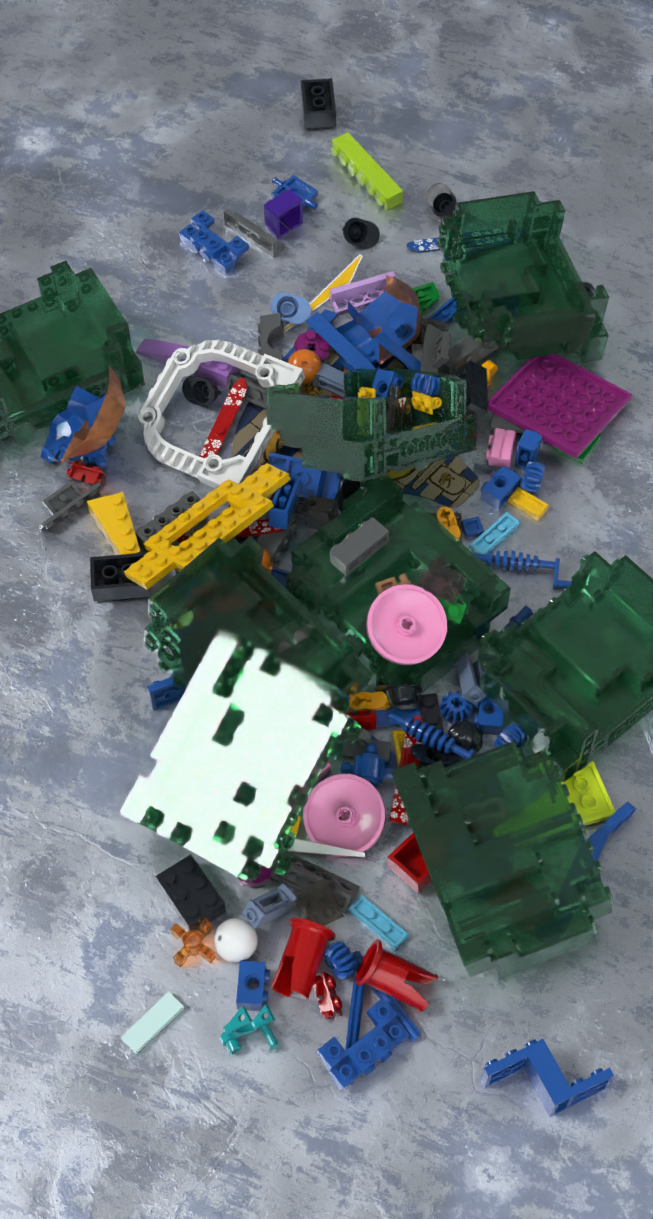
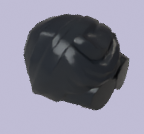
(466, 735)

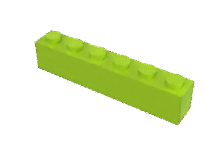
(367, 171)

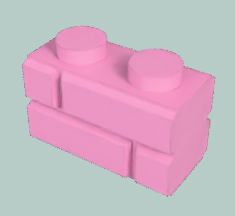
(501, 448)

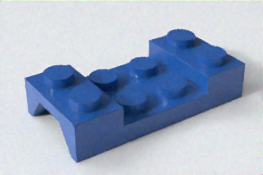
(313, 481)

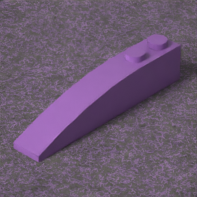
(162, 351)

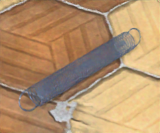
(489, 469)

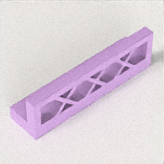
(359, 289)

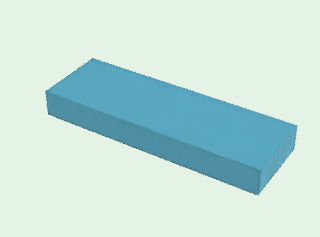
(495, 534)
(378, 922)

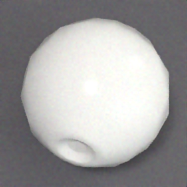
(235, 940)

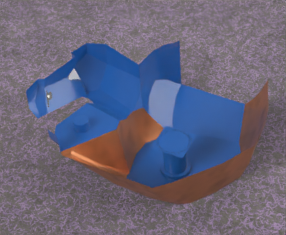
(393, 312)
(85, 422)

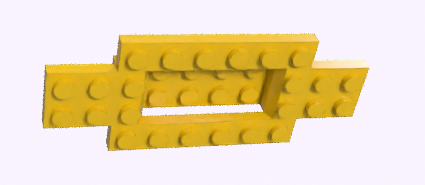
(247, 504)

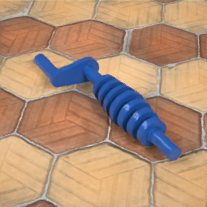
(535, 563)
(430, 736)

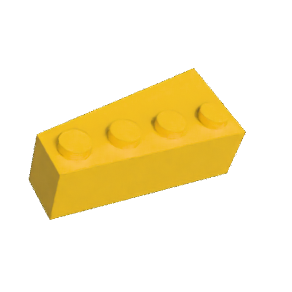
(115, 523)

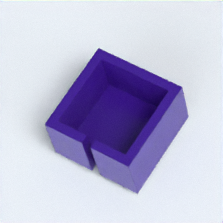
(286, 208)

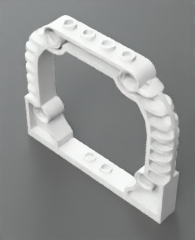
(167, 382)

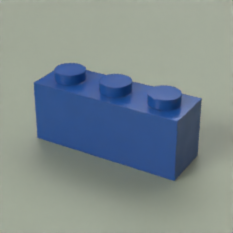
(285, 503)

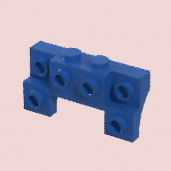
(210, 245)
(374, 1046)

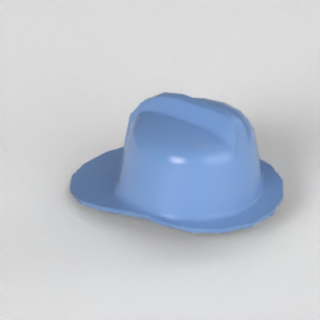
(291, 307)

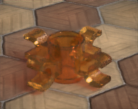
(200, 949)

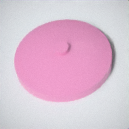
(406, 624)
(345, 813)

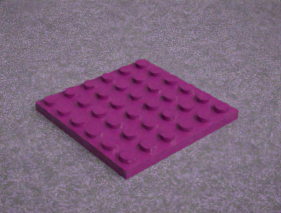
(559, 402)

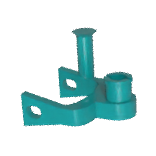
(238, 1028)

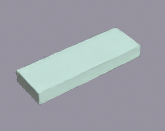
(152, 1022)

